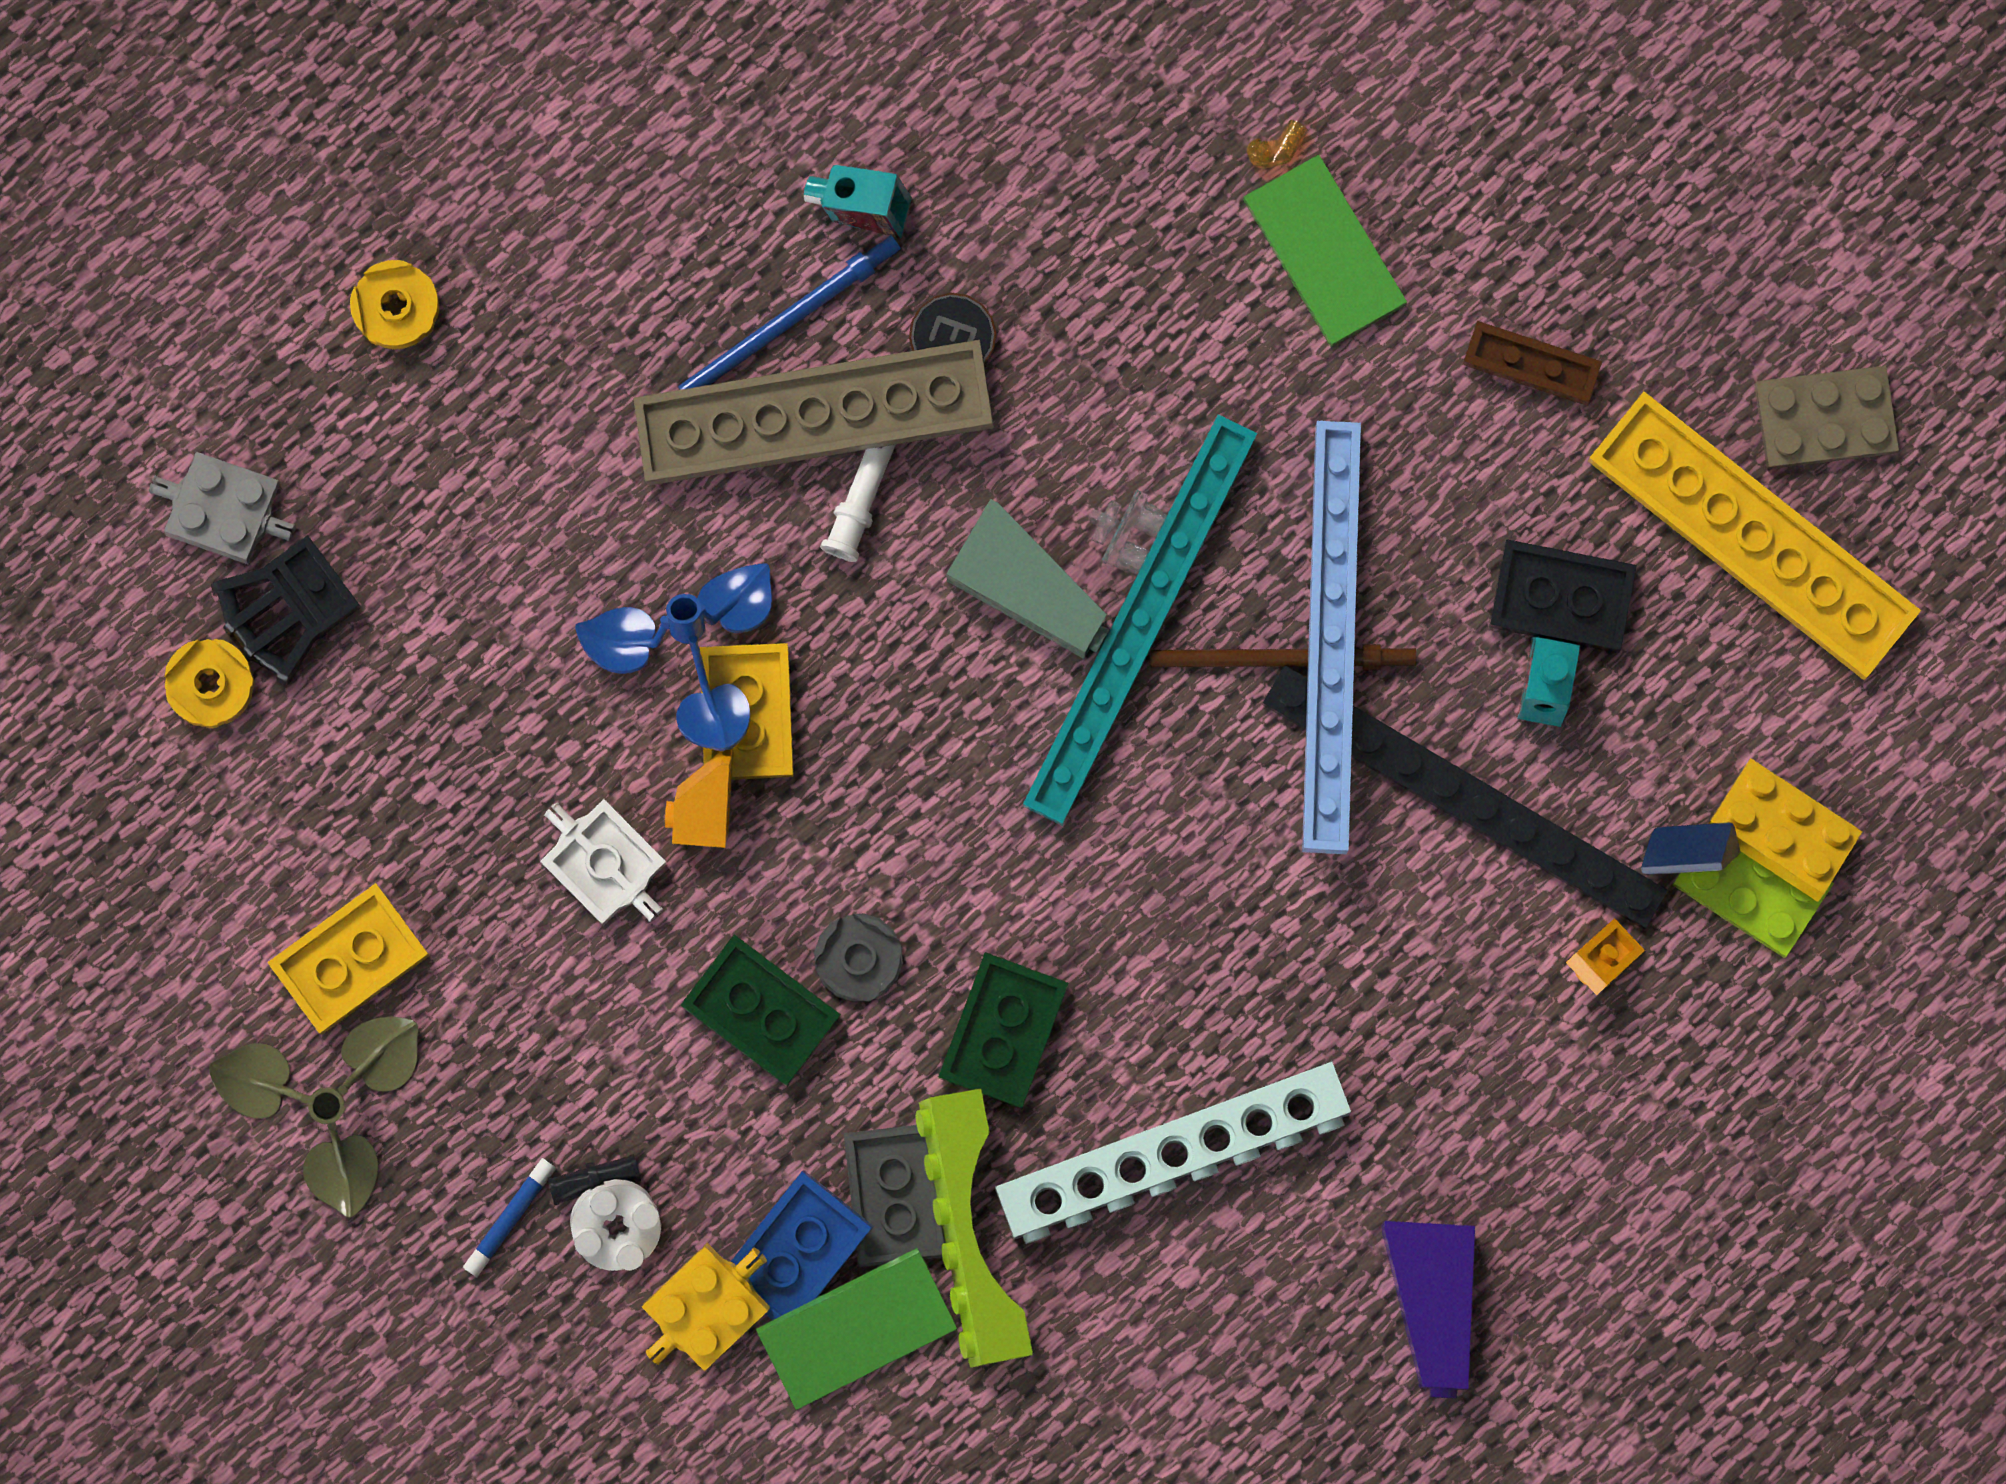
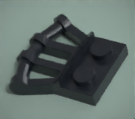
(310, 590)

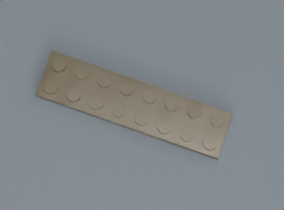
(813, 412)

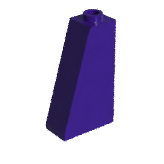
(1434, 1293)

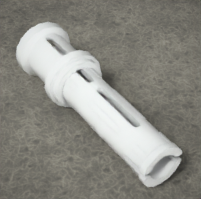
(854, 514)

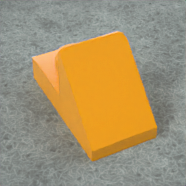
(1605, 956)

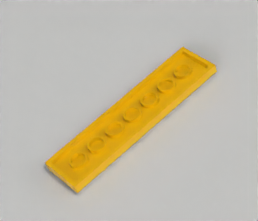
(1754, 535)

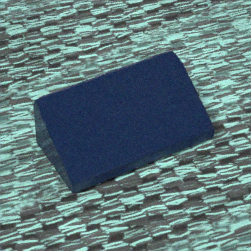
(1690, 848)

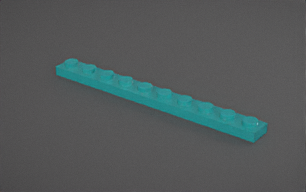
(1139, 620)

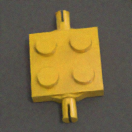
(706, 1306)

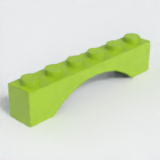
(990, 1320)

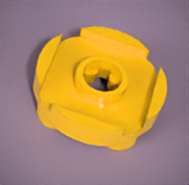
(375, 290)
(208, 657)

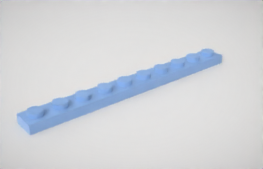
(1331, 638)

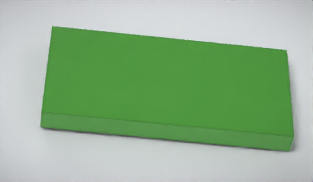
(1325, 250)
(856, 1328)

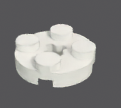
(626, 1248)

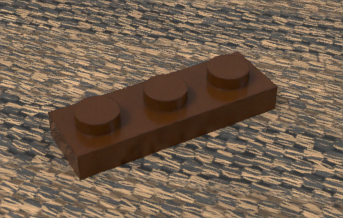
(1532, 363)

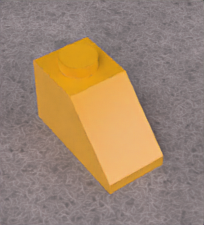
(703, 805)

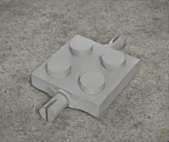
(222, 508)

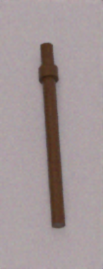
(1370, 657)

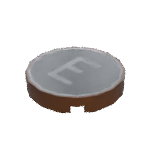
(953, 320)

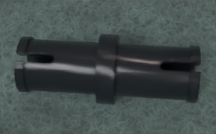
(575, 1183)

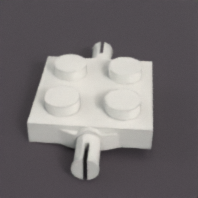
(603, 862)

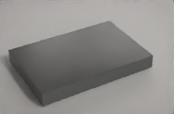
(892, 1194)

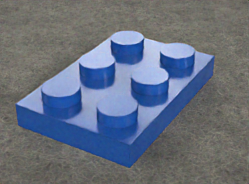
(804, 1244)

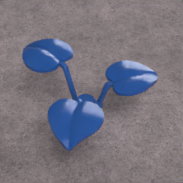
(735, 599)

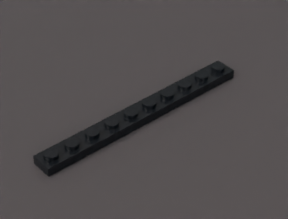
(1483, 808)

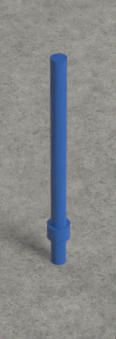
(858, 268)

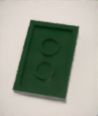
(760, 1010)
(1003, 1030)

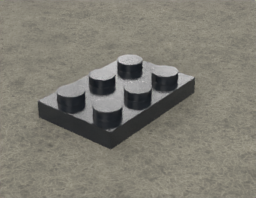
(1562, 596)

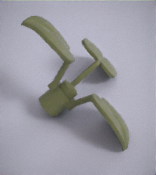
(337, 1171)

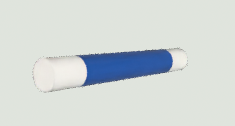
(509, 1217)

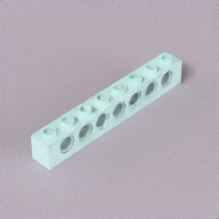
(1317, 1085)

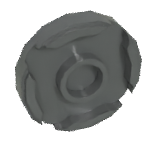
(863, 974)

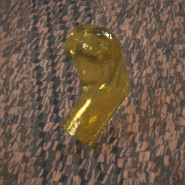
(1277, 152)

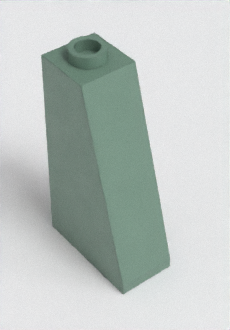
(1023, 582)

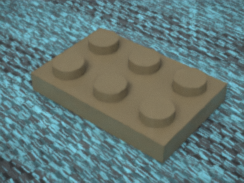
(1826, 417)

